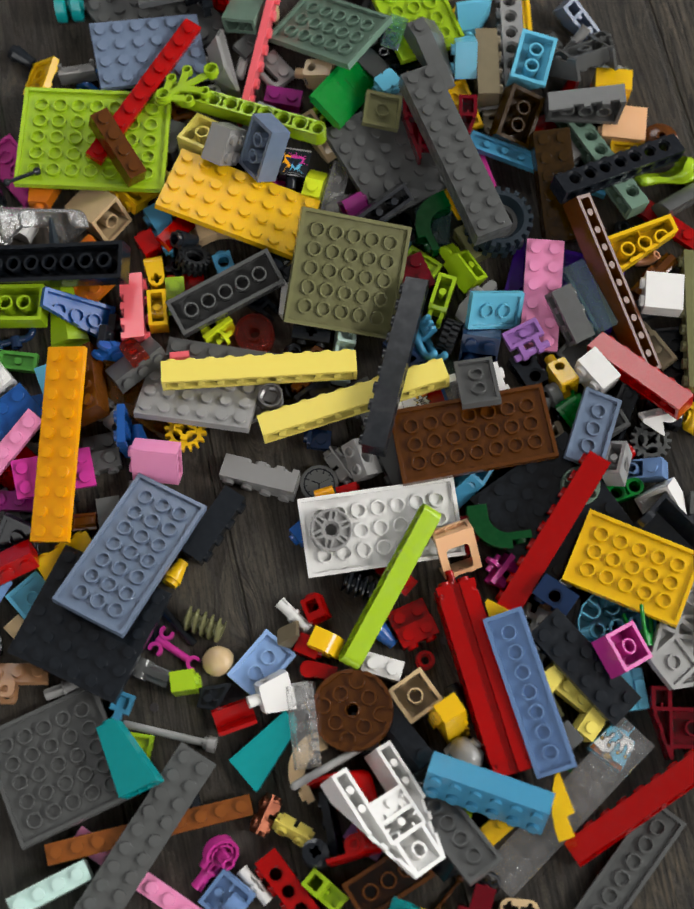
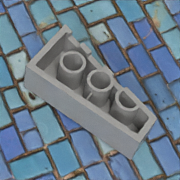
(260, 477)

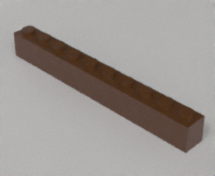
(609, 276)

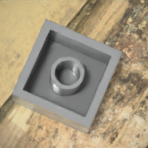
(224, 144)

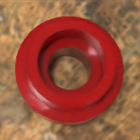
(427, 654)

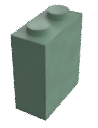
(243, 16)

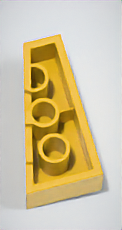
(449, 718)

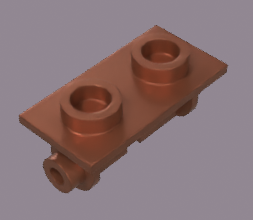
(260, 822)

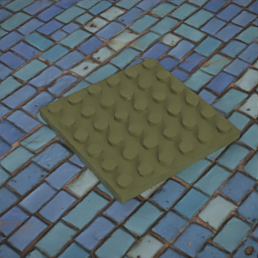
(346, 272)

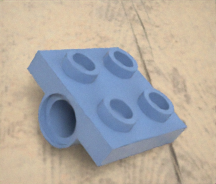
(227, 893)

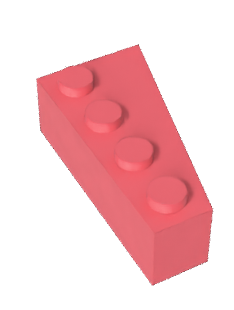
(134, 308)

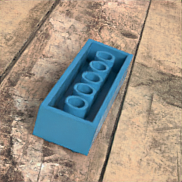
(488, 793)

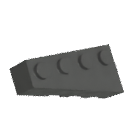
(586, 105)

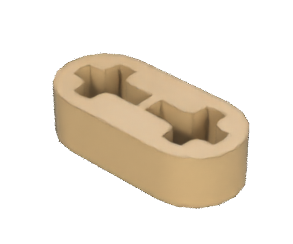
(518, 902)

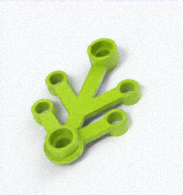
(166, 95)

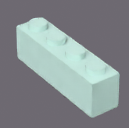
(52, 887)

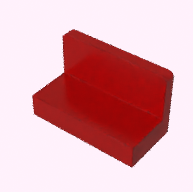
(233, 717)

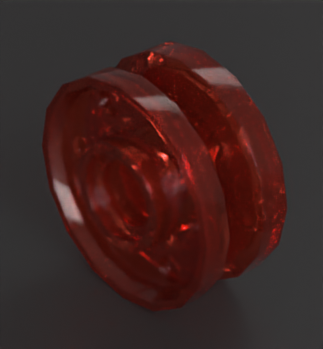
(254, 323)

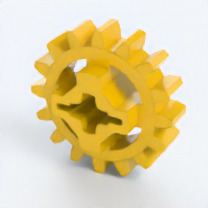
(193, 432)

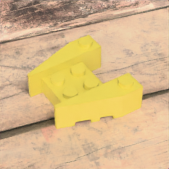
(589, 720)

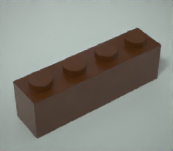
(117, 147)

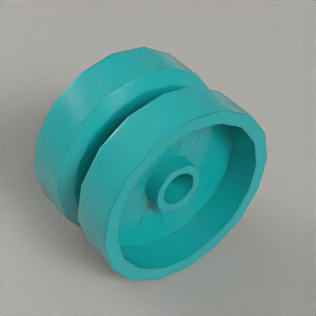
(64, 8)

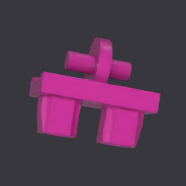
(497, 567)

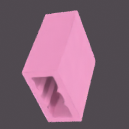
(156, 460)

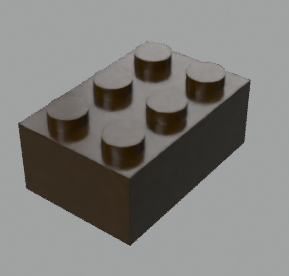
(516, 116)

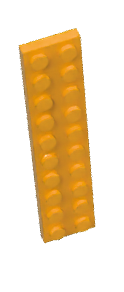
(58, 444)

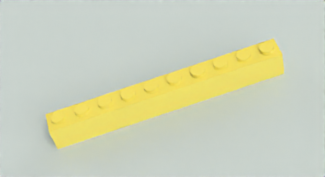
(258, 369)
(346, 402)

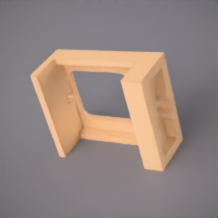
(454, 536)

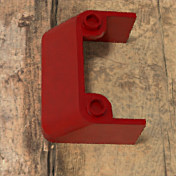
(356, 844)

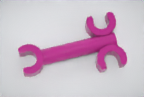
(163, 642)

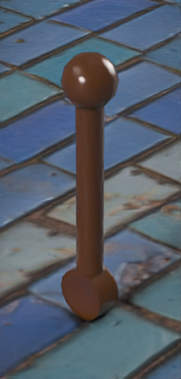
(459, 880)

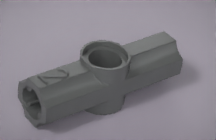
(149, 671)

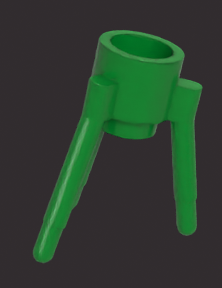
(647, 634)

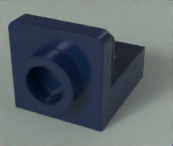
(317, 439)

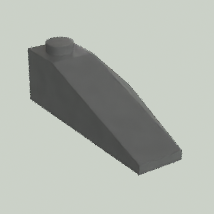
(429, 47)

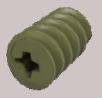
(204, 625)

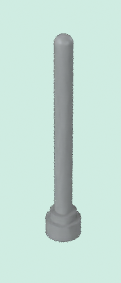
(208, 743)
(325, 768)

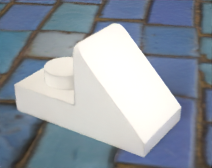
(655, 418)

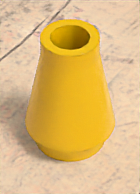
(175, 574)

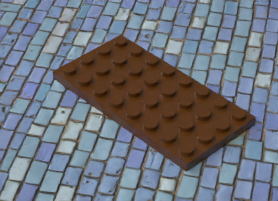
(450, 442)

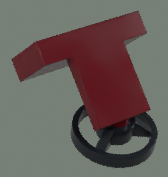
(483, 893)

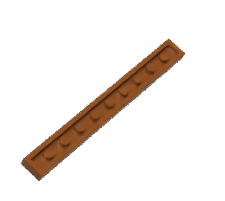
(104, 840)

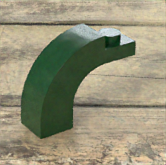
(430, 210)
(488, 534)

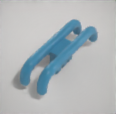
(424, 334)

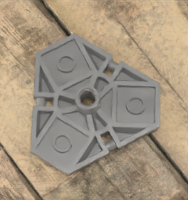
(675, 649)

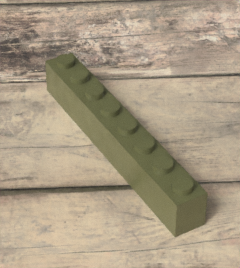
(686, 329)

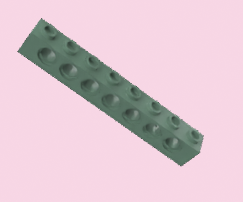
(625, 195)

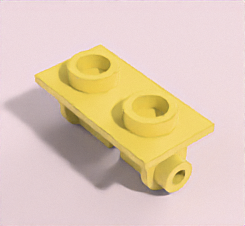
(284, 827)

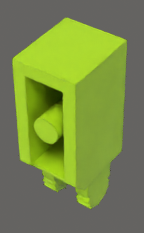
(463, 266)
(441, 297)

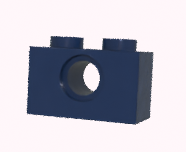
(549, 583)

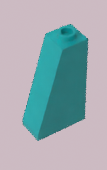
(262, 753)
(126, 760)

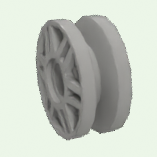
(322, 539)

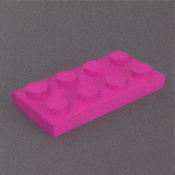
(25, 473)

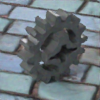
(657, 448)

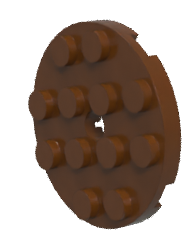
(373, 715)

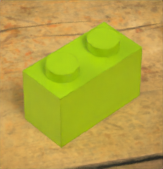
(185, 682)

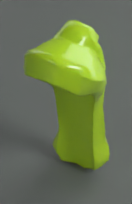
(679, 174)

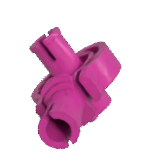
(215, 859)

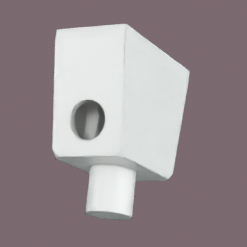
(271, 693)

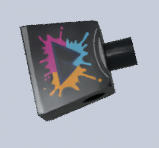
(294, 167)

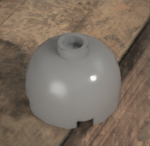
(466, 750)

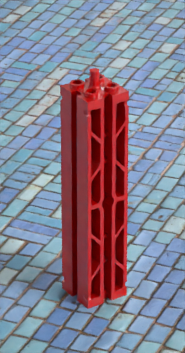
(480, 676)

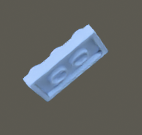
(260, 661)

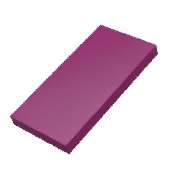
(8, 155)

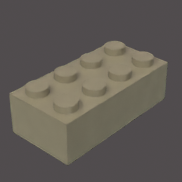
(487, 84)

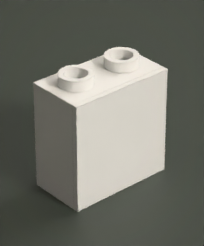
(662, 294)

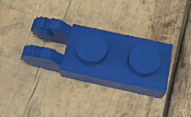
(108, 351)

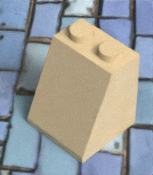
(103, 212)

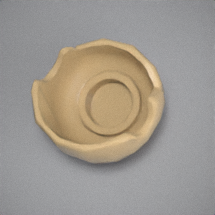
(218, 661)

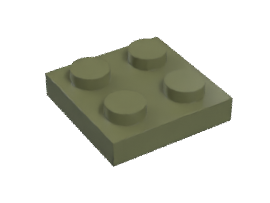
(381, 110)

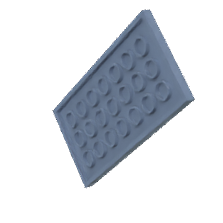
(129, 555)

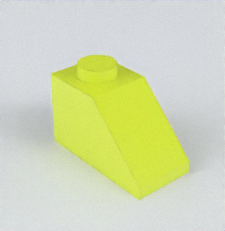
(314, 184)

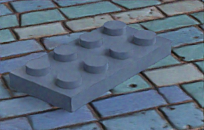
(592, 425)

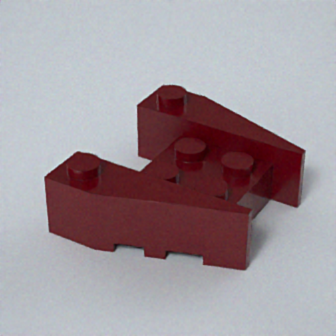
(467, 109)
(671, 724)

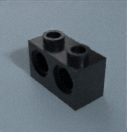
(523, 373)

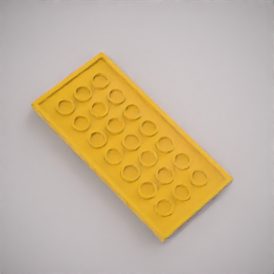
(233, 203)

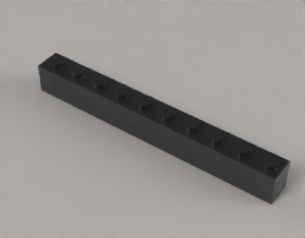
(394, 367)

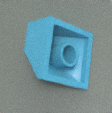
(472, 14)

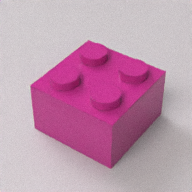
(622, 649)

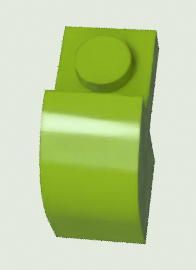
(324, 890)

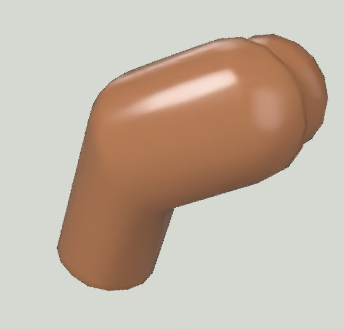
(649, 260)

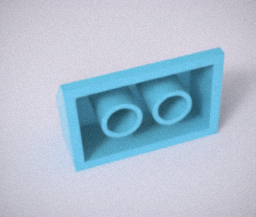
(532, 60)

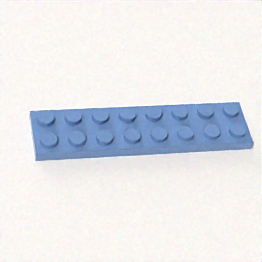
(529, 693)

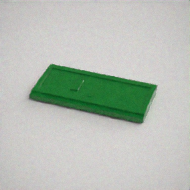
(341, 94)

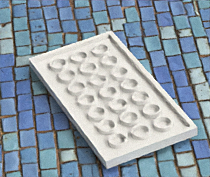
(378, 524)

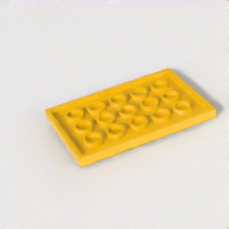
(631, 568)

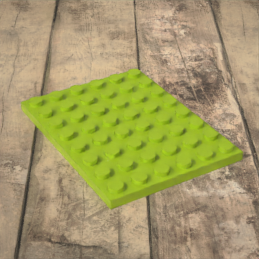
(58, 134)

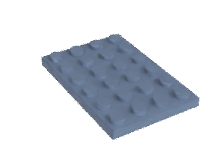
(129, 47)

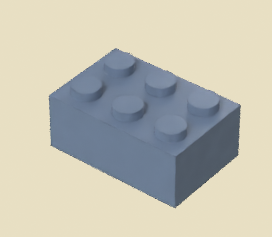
(264, 147)

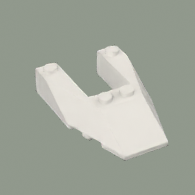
(395, 820)

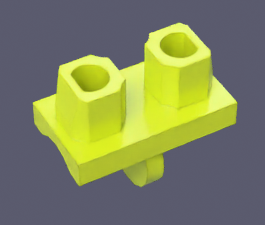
(220, 333)

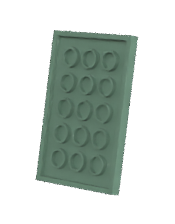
(330, 30)

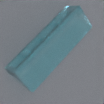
(590, 296)

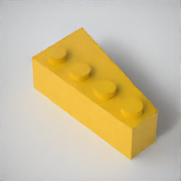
(639, 241)

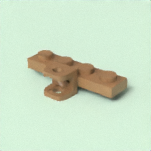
(19, 674)

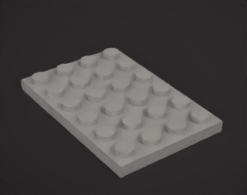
(203, 407)

